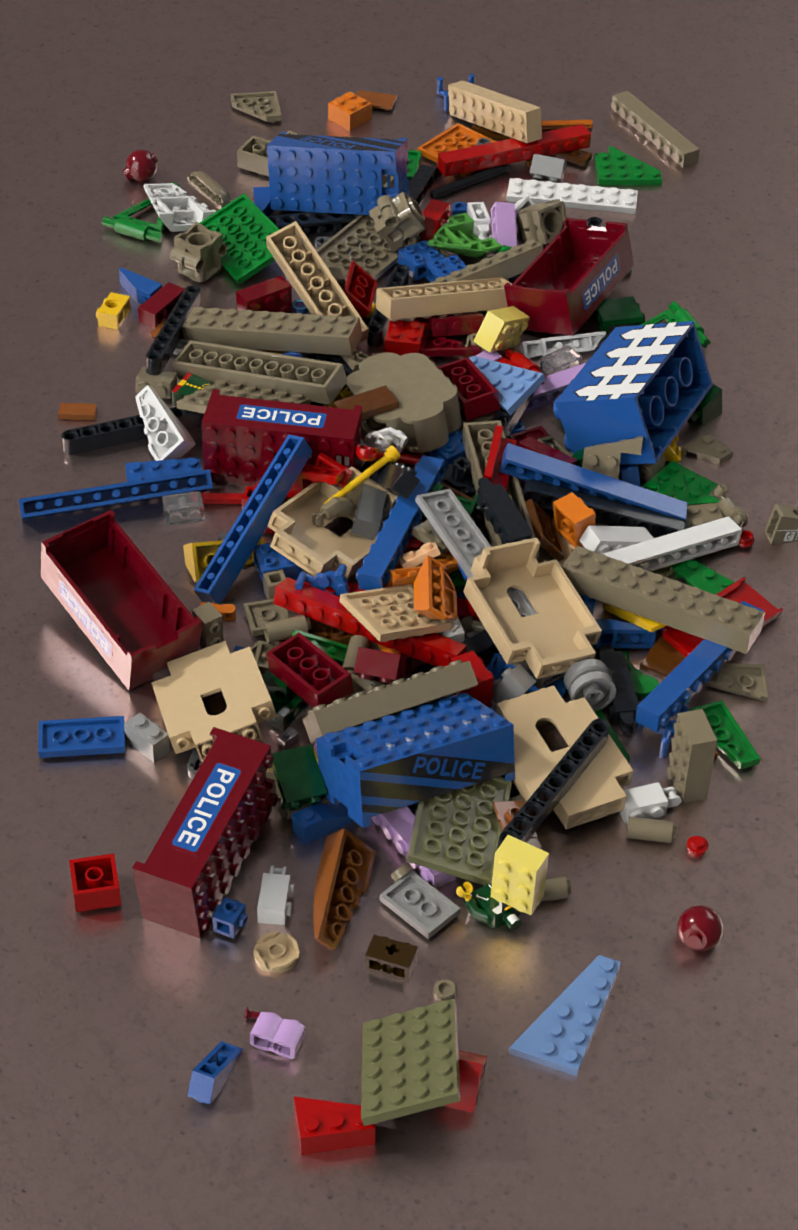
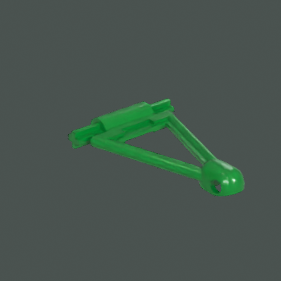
(135, 228)
(679, 315)

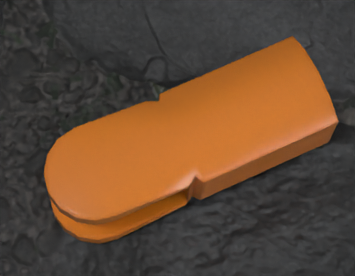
(226, 610)

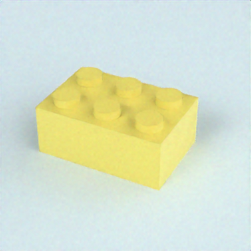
(501, 329)
(519, 875)

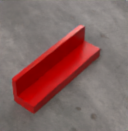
(493, 464)

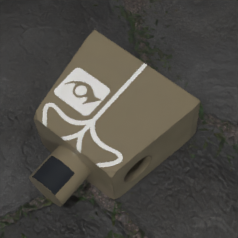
(782, 524)

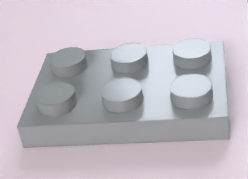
(419, 904)

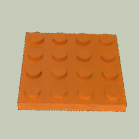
(451, 139)

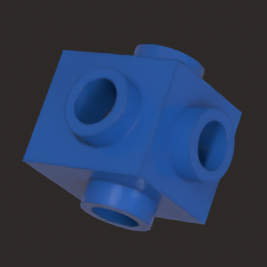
(229, 917)

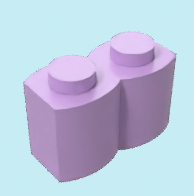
(277, 1035)

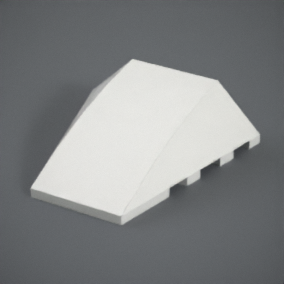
(175, 207)

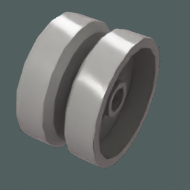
(590, 680)

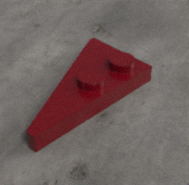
(446, 347)

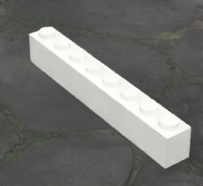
(680, 545)

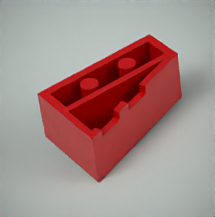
(330, 1126)

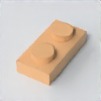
(413, 559)

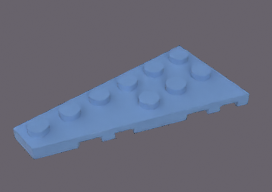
(511, 382)
(567, 1026)

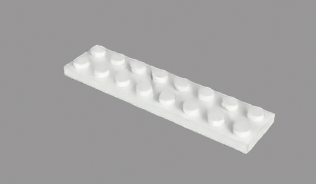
(574, 195)

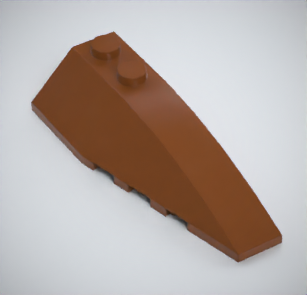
(339, 885)

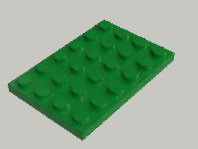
(245, 232)

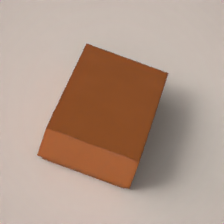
(77, 411)

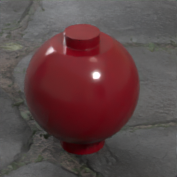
(141, 166)
(700, 928)

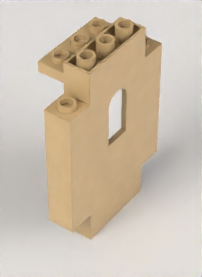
(317, 547)
(547, 640)
(202, 675)
(599, 786)

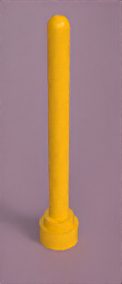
(390, 455)

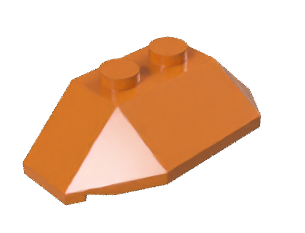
(434, 591)

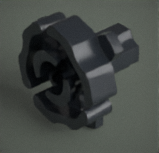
(459, 476)

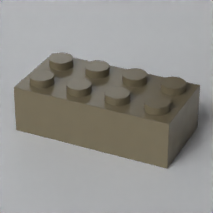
(692, 756)

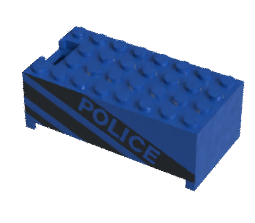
(334, 172)
(415, 756)

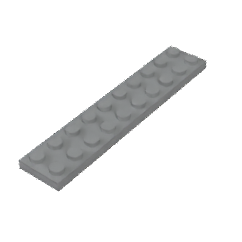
(462, 536)

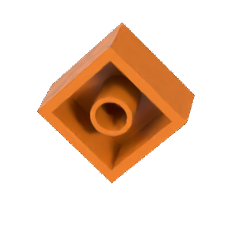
(350, 111)
(572, 518)

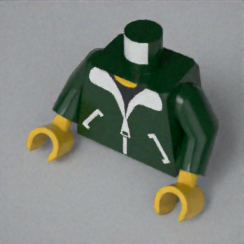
(487, 909)

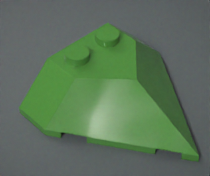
(459, 238)

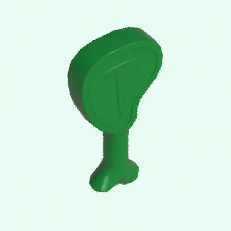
(642, 683)

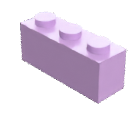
(504, 224)

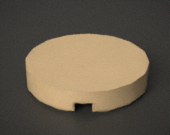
(276, 952)

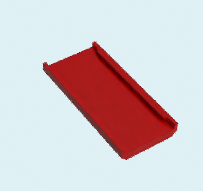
(738, 592)

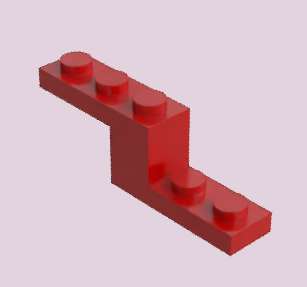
(314, 473)

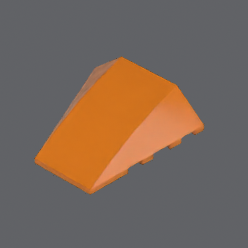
(405, 576)

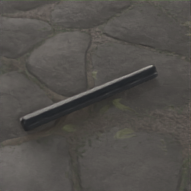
(469, 181)

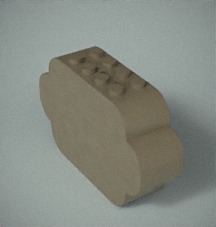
(424, 395)

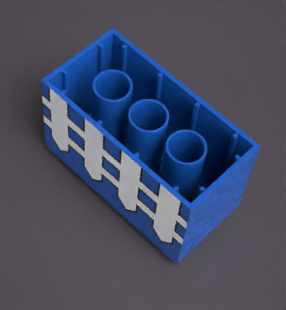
(635, 386)

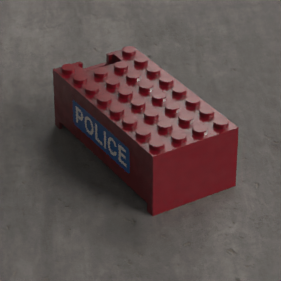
(564, 281)
(247, 433)
(118, 599)
(207, 835)

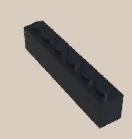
(394, 478)

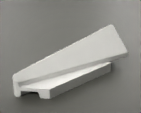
(579, 342)

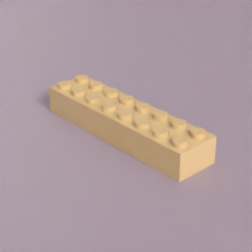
(495, 111)
(310, 274)
(441, 298)

